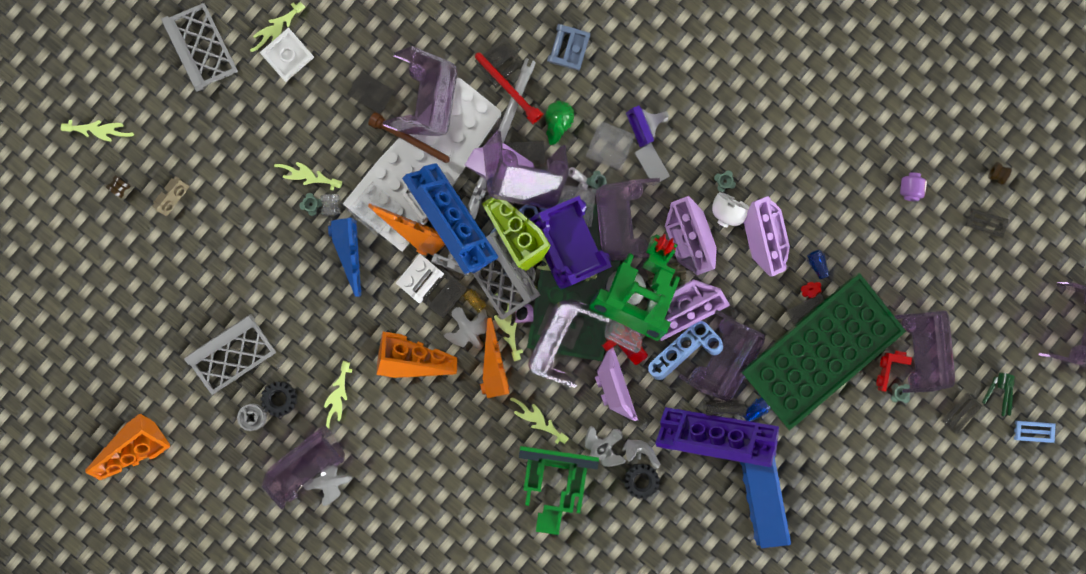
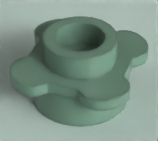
(725, 176)
(601, 180)
(310, 199)
(895, 395)

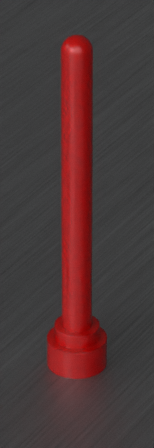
(533, 114)

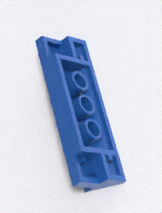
(450, 218)
(766, 505)

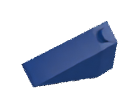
(346, 243)

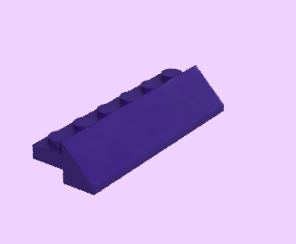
(718, 437)

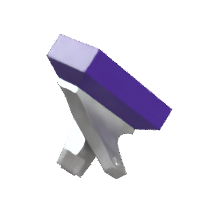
(645, 124)

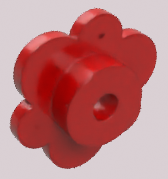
(811, 289)

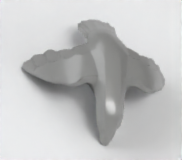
(469, 330)
(639, 446)
(603, 447)
(328, 483)

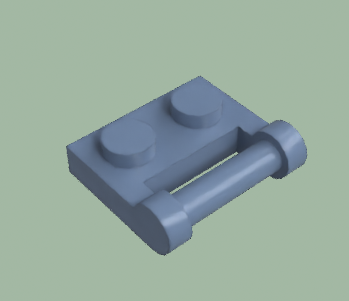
(575, 48)

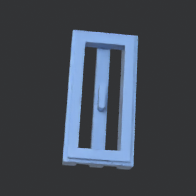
(1018, 430)

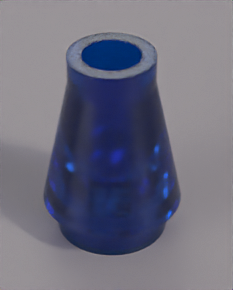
(818, 263)
(757, 409)

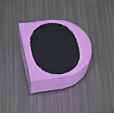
(524, 314)

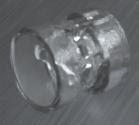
(330, 204)

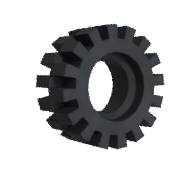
(267, 401)
(641, 492)

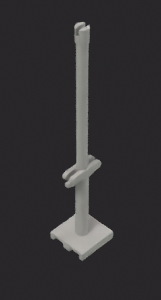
(480, 190)

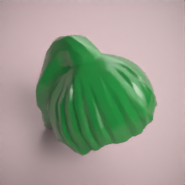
(558, 120)

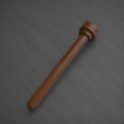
(376, 121)

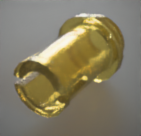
(474, 300)

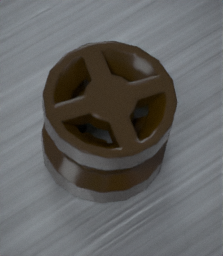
(999, 173)
(118, 186)

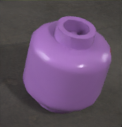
(913, 187)

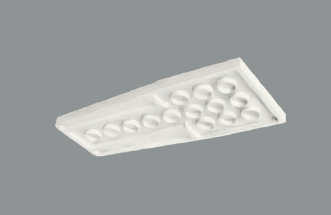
(469, 126)

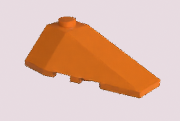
(420, 236)
(408, 359)
(494, 374)
(133, 443)

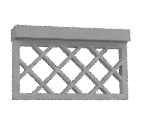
(187, 57)
(520, 280)
(217, 344)

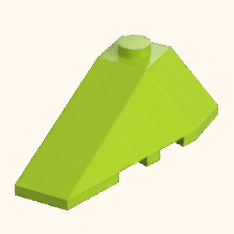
(520, 235)

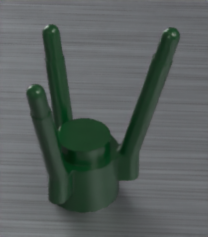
(1005, 382)

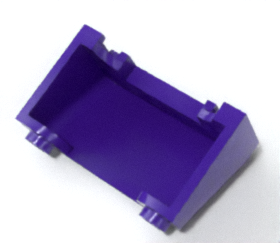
(572, 248)

